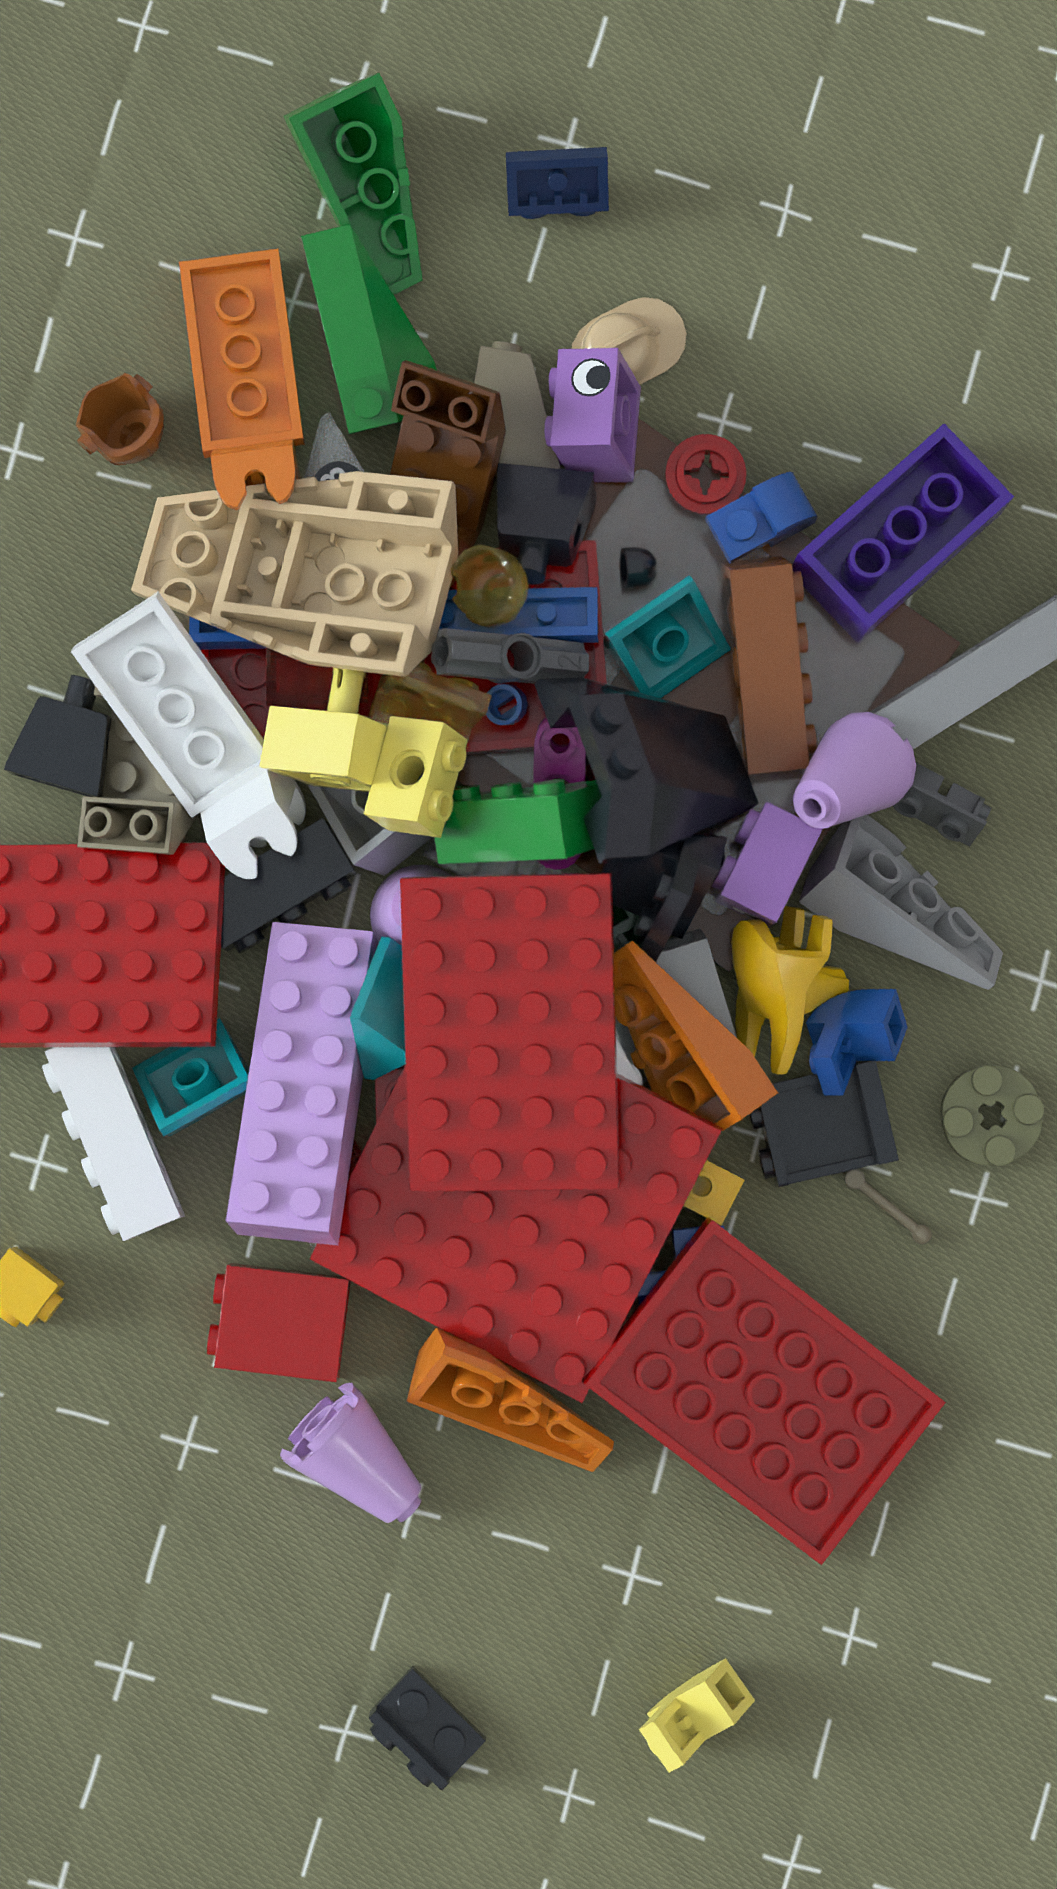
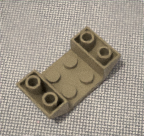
(136, 803)

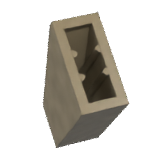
(514, 376)

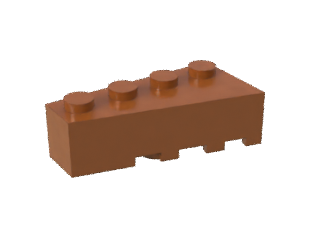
(769, 664)

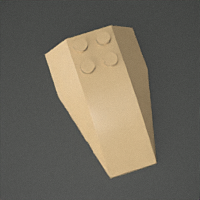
(330, 577)

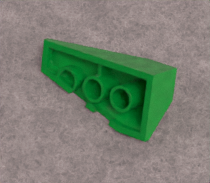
(361, 170)
(362, 327)

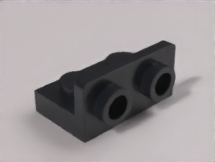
(424, 1729)

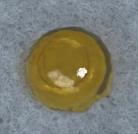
(489, 585)

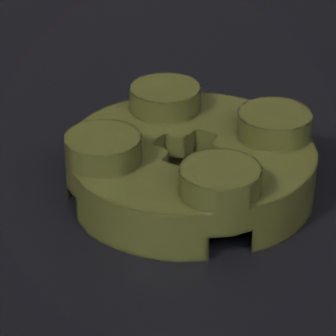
(1020, 1109)

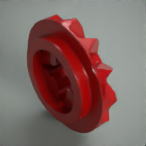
(724, 460)

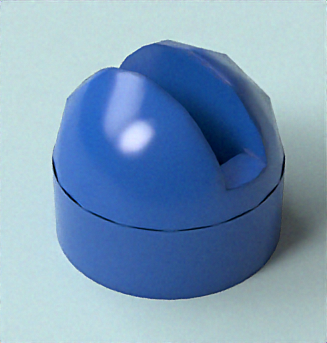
(502, 695)

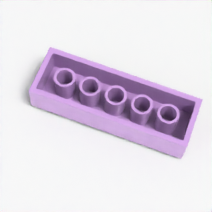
(301, 1087)

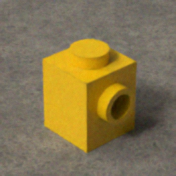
(714, 1192)
(27, 1289)

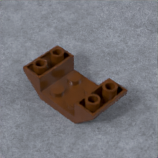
(450, 434)

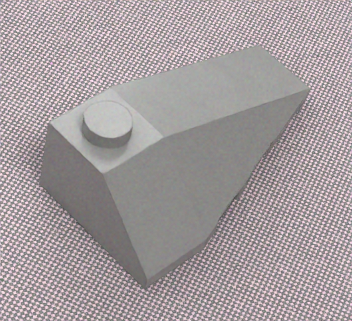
(885, 901)

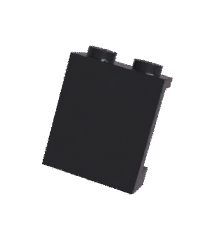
(821, 1133)

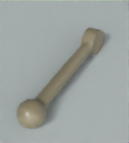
(856, 1180)

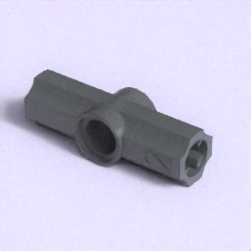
(485, 656)

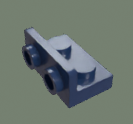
(557, 182)

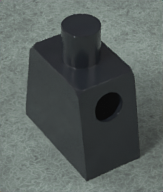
(543, 515)
(64, 742)

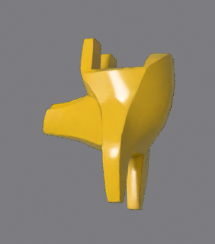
(782, 980)

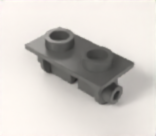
(955, 816)

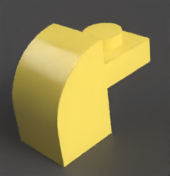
(695, 1713)

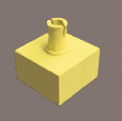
(326, 746)

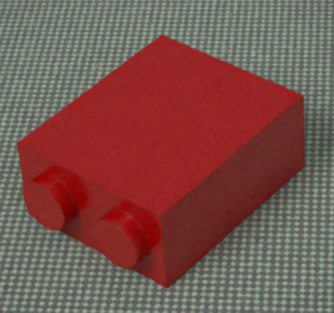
(279, 1322)

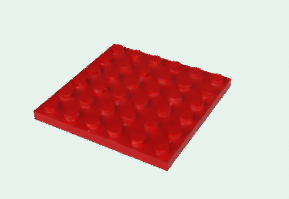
(522, 1270)

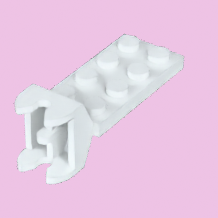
(193, 733)

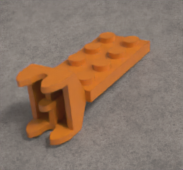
(243, 372)

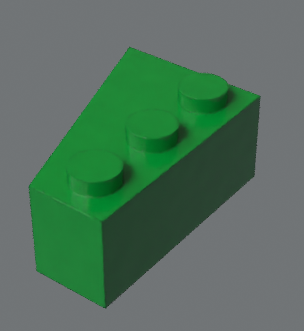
(518, 822)

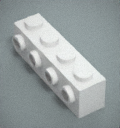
(115, 1138)

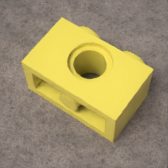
(407, 752)

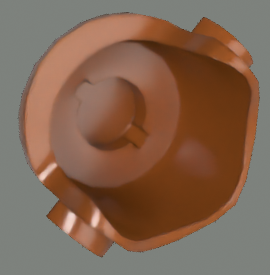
(121, 420)

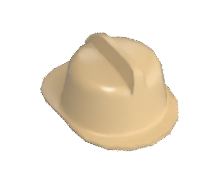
(645, 332)

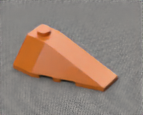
(683, 1045)
(498, 1399)

